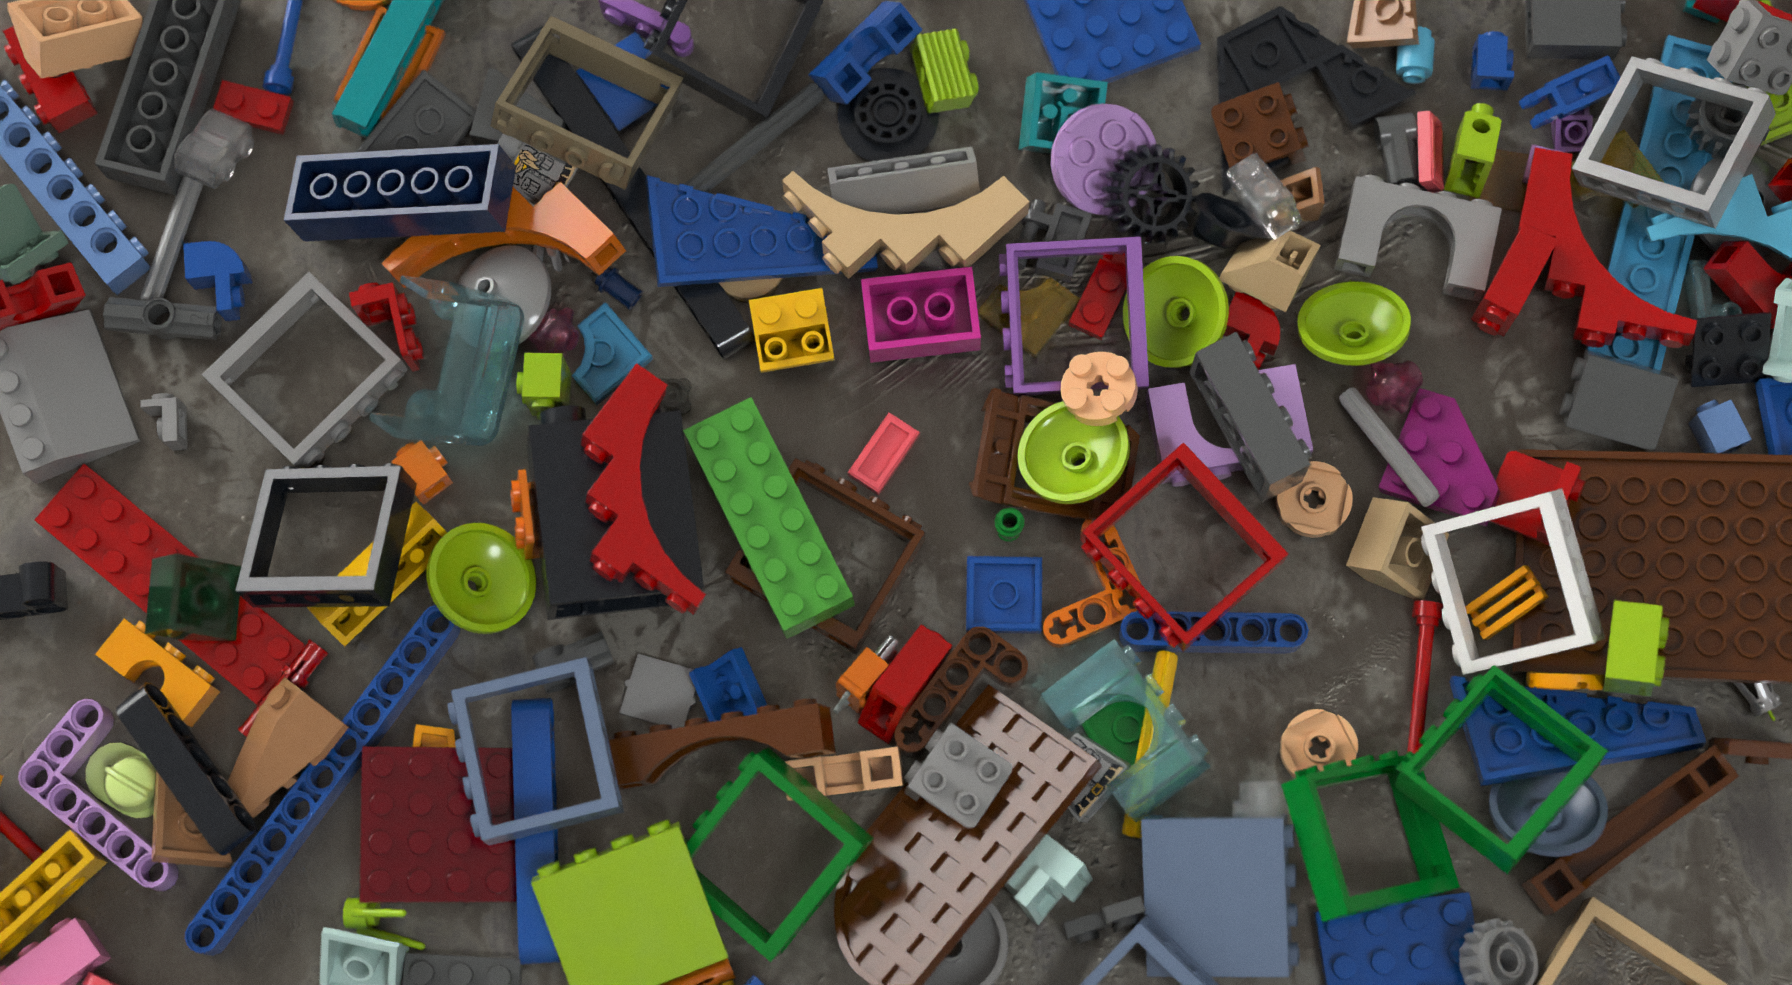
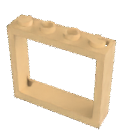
(1629, 934)

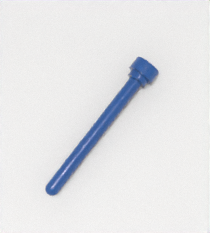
(279, 76)

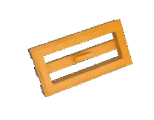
(1479, 619)

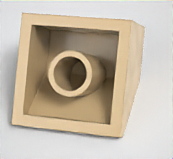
(1391, 548)

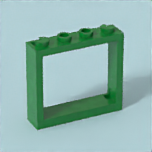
(1537, 716)
(819, 807)
(1319, 854)

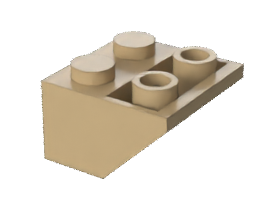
(1271, 268)

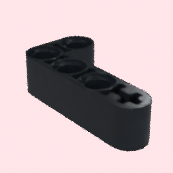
(33, 591)

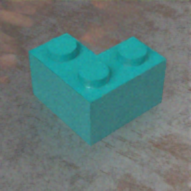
(1050, 102)

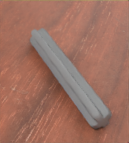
(172, 239)
(1389, 447)

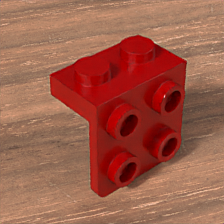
(383, 304)
(1527, 477)

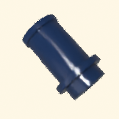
(618, 288)

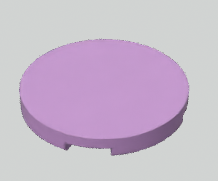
(1087, 150)

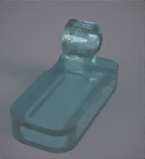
(1700, 296)

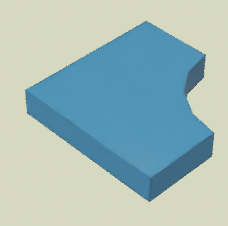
(608, 354)

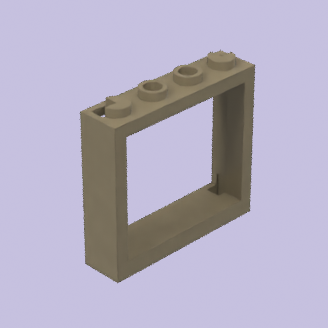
(605, 62)

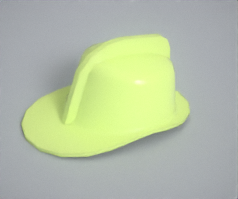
(122, 779)

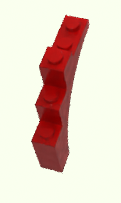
(1575, 271)
(617, 495)

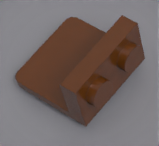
(1260, 125)

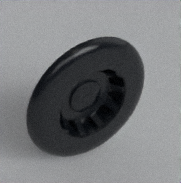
(887, 115)

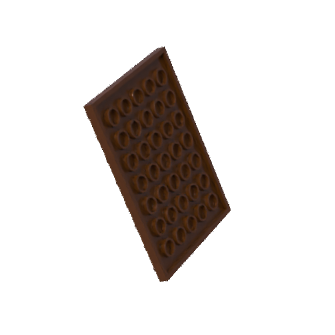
(1680, 534)

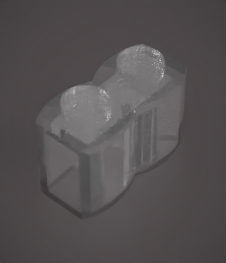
(214, 148)

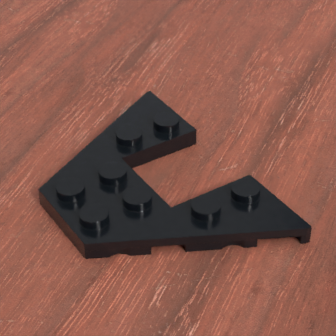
(1284, 50)

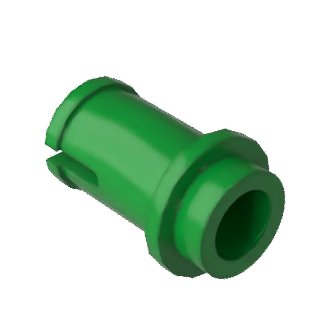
(1012, 516)

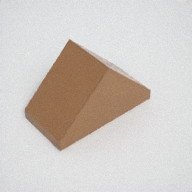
(1307, 192)

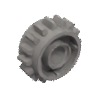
(1498, 955)

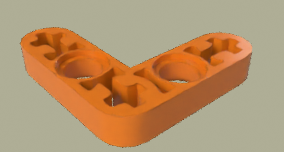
(1107, 600)

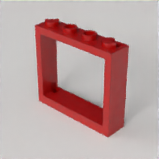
(1229, 509)

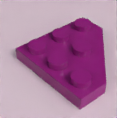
(1447, 454)

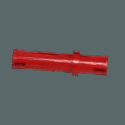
(296, 672)

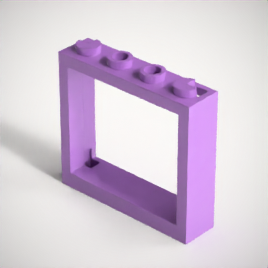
(1011, 304)

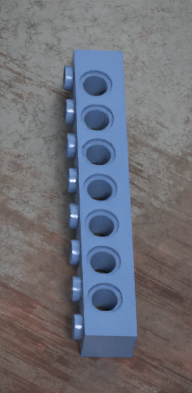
(116, 268)

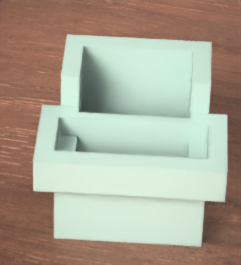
(1045, 877)

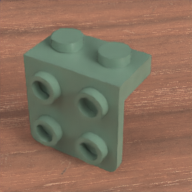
(21, 238)

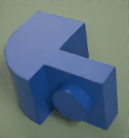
(218, 266)

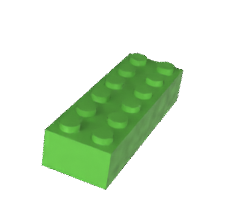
(769, 518)

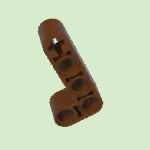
(953, 695)

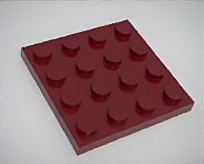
(420, 830)

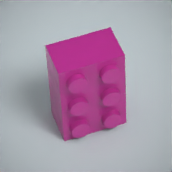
(921, 314)

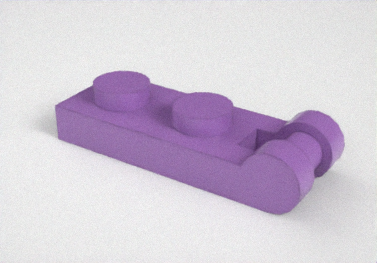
(644, 20)

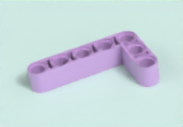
(87, 807)

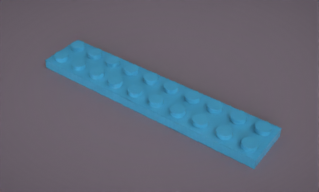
(1658, 268)

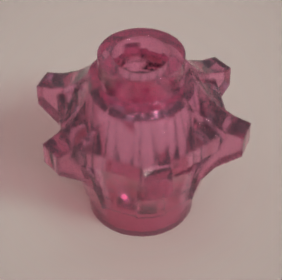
(556, 332)
(1393, 384)

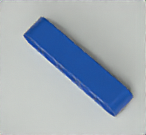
(1230, 624)

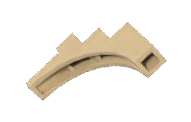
(907, 239)

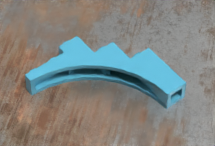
(1742, 219)

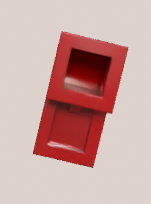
(1255, 324)

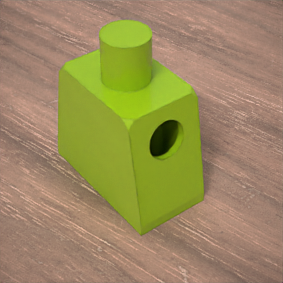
(1476, 142)

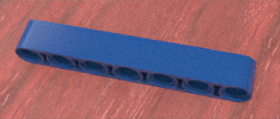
(533, 794)

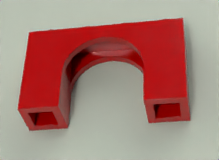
(1741, 269)

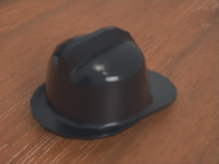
(1224, 222)

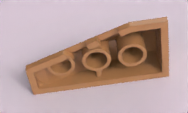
(282, 740)

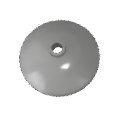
(516, 276)
(980, 953)

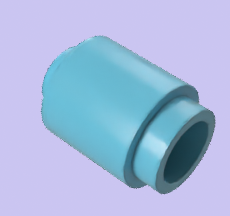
(1416, 61)

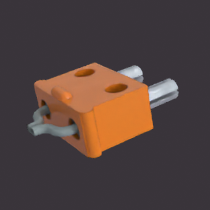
(859, 678)

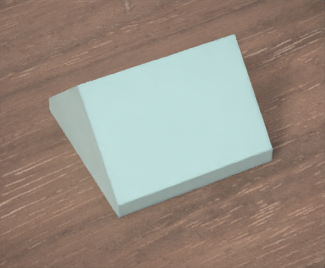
(360, 959)

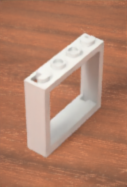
(1569, 568)

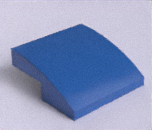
(616, 102)

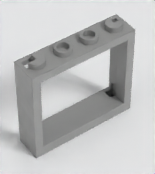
(1658, 195)
(269, 330)

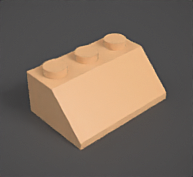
(74, 33)

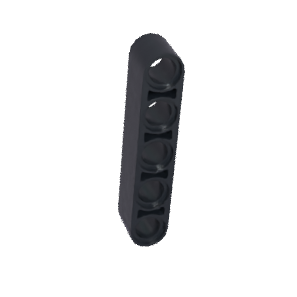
(186, 768)

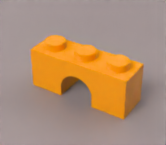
(133, 652)

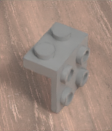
(1755, 49)
(958, 776)

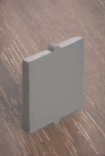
(659, 692)

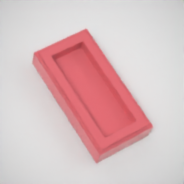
(1430, 151)
(883, 453)

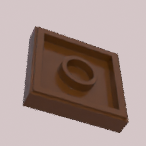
(1754, 750)

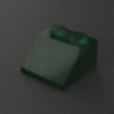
(193, 599)

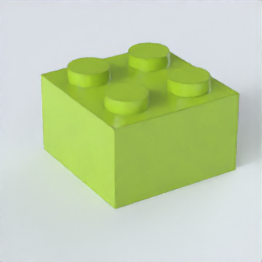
(1633, 648)

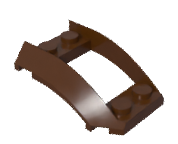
(999, 460)

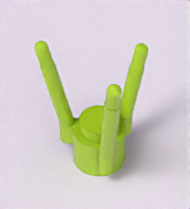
(365, 915)

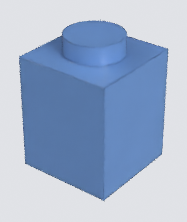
(1719, 428)

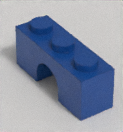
(879, 35)

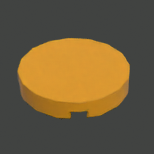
(1565, 681)

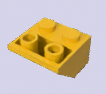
(791, 330)

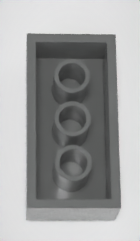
(1250, 416)

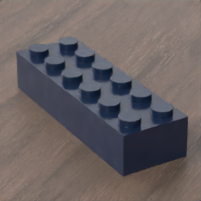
(400, 193)

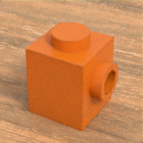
(425, 469)

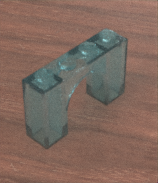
(1172, 756)

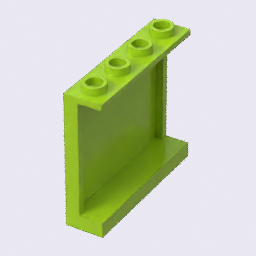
(630, 911)

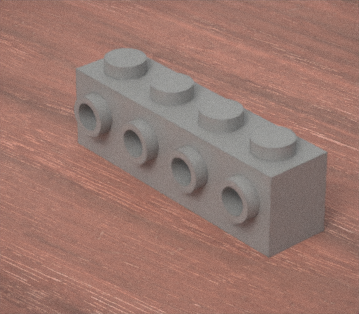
(908, 182)

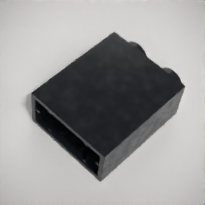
(570, 532)

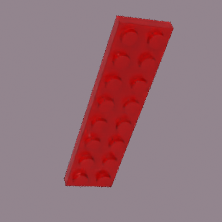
(120, 546)

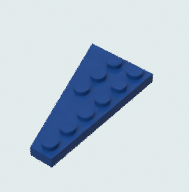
(728, 238)
(1511, 750)

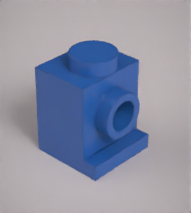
(1491, 62)

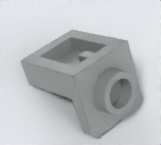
(173, 423)

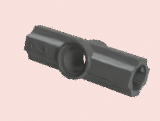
(141, 318)

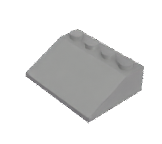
(61, 395)

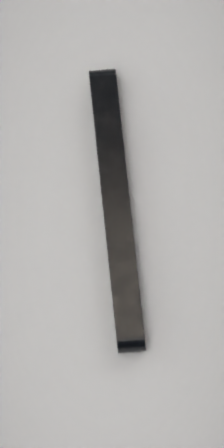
(584, 118)

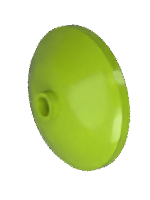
(1170, 288)
(1354, 323)
(1057, 442)
(496, 567)

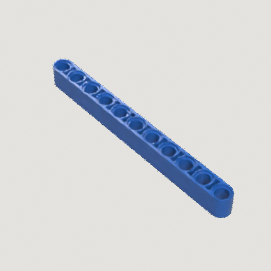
(307, 789)

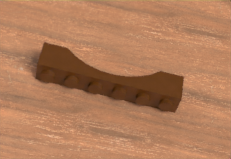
(794, 731)
(1631, 829)

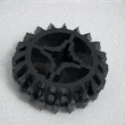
(1154, 180)

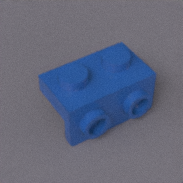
(728, 686)

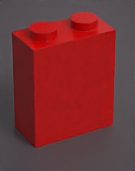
(1513, 280)

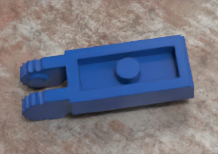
(1573, 91)

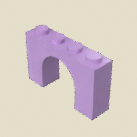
(1173, 423)

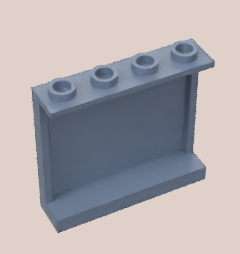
(1222, 892)

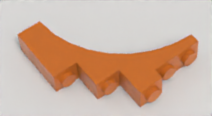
(554, 223)

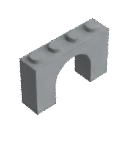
(1466, 224)

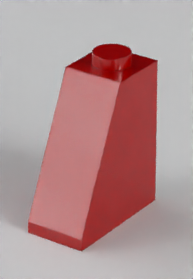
(903, 682)

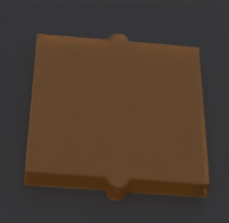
(1504, 182)

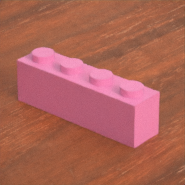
(59, 959)

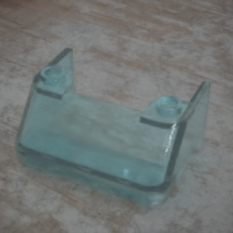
(473, 372)

